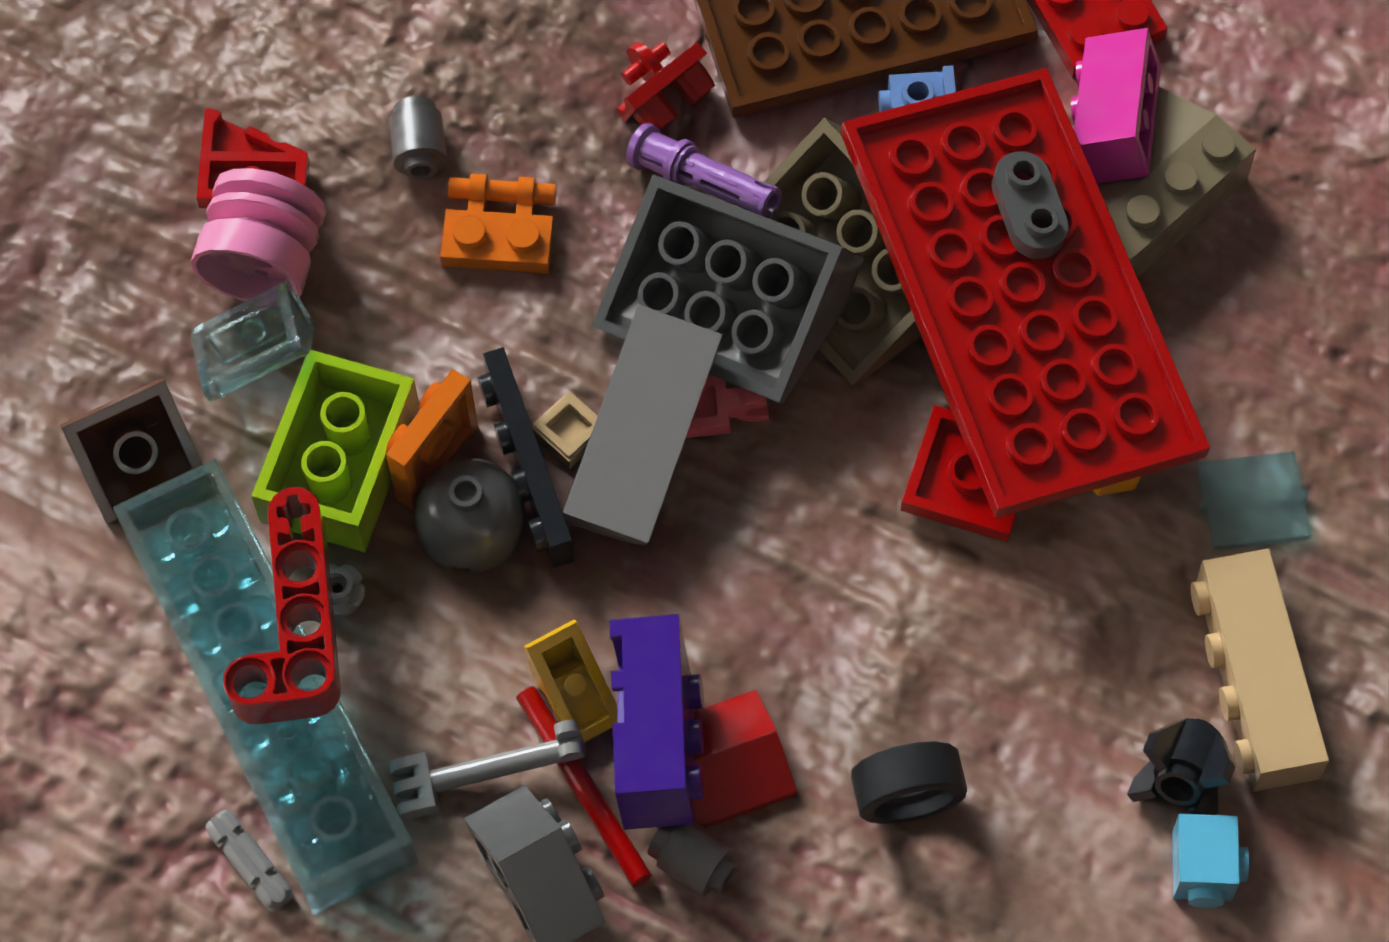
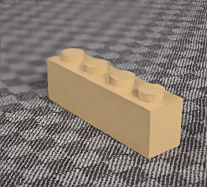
(1259, 671)

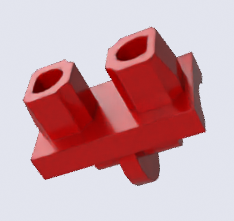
(683, 73)

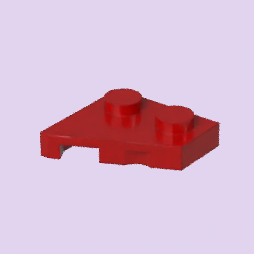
(232, 147)

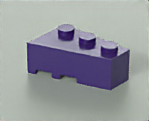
(655, 723)

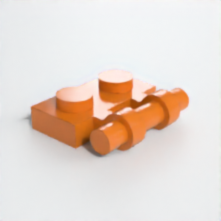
(495, 238)

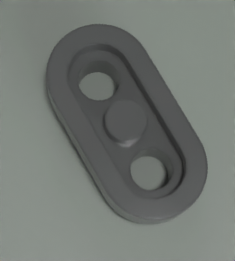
(1029, 200)

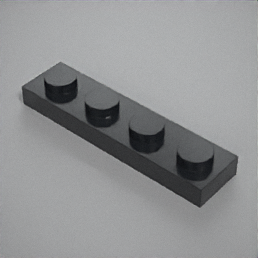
(532, 478)

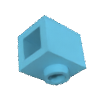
(1207, 859)

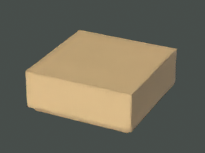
(566, 429)

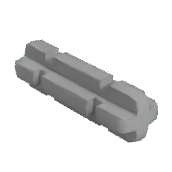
(249, 860)

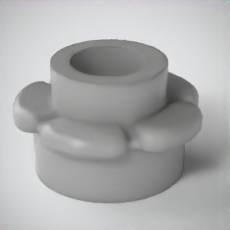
(352, 592)

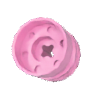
(257, 233)

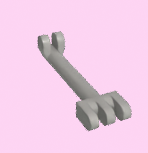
(428, 782)

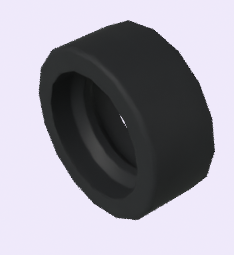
(908, 782)

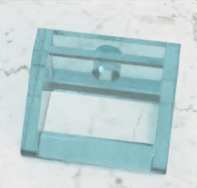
(251, 340)

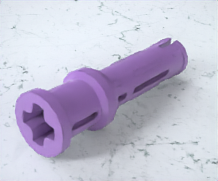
(685, 165)

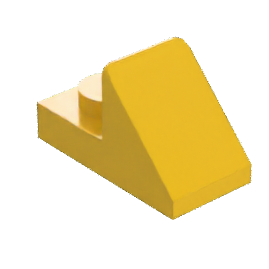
(572, 679)

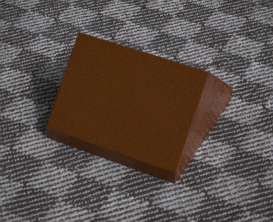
(131, 445)

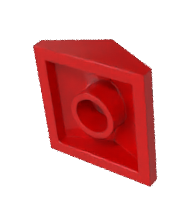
(740, 760)

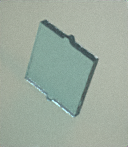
(1254, 501)

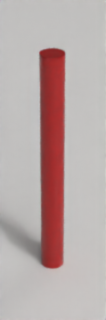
(587, 793)

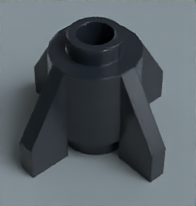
(1185, 766)

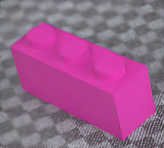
(1117, 104)

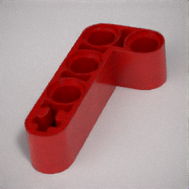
(294, 604)

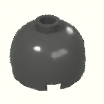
(469, 515)

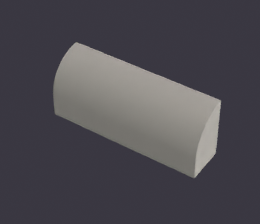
(641, 426)

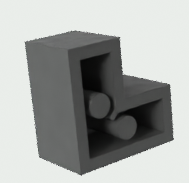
(537, 866)

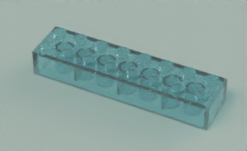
(303, 772)

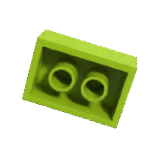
(337, 443)

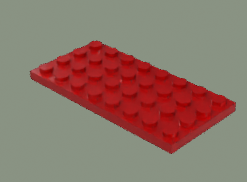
(1039, 358)

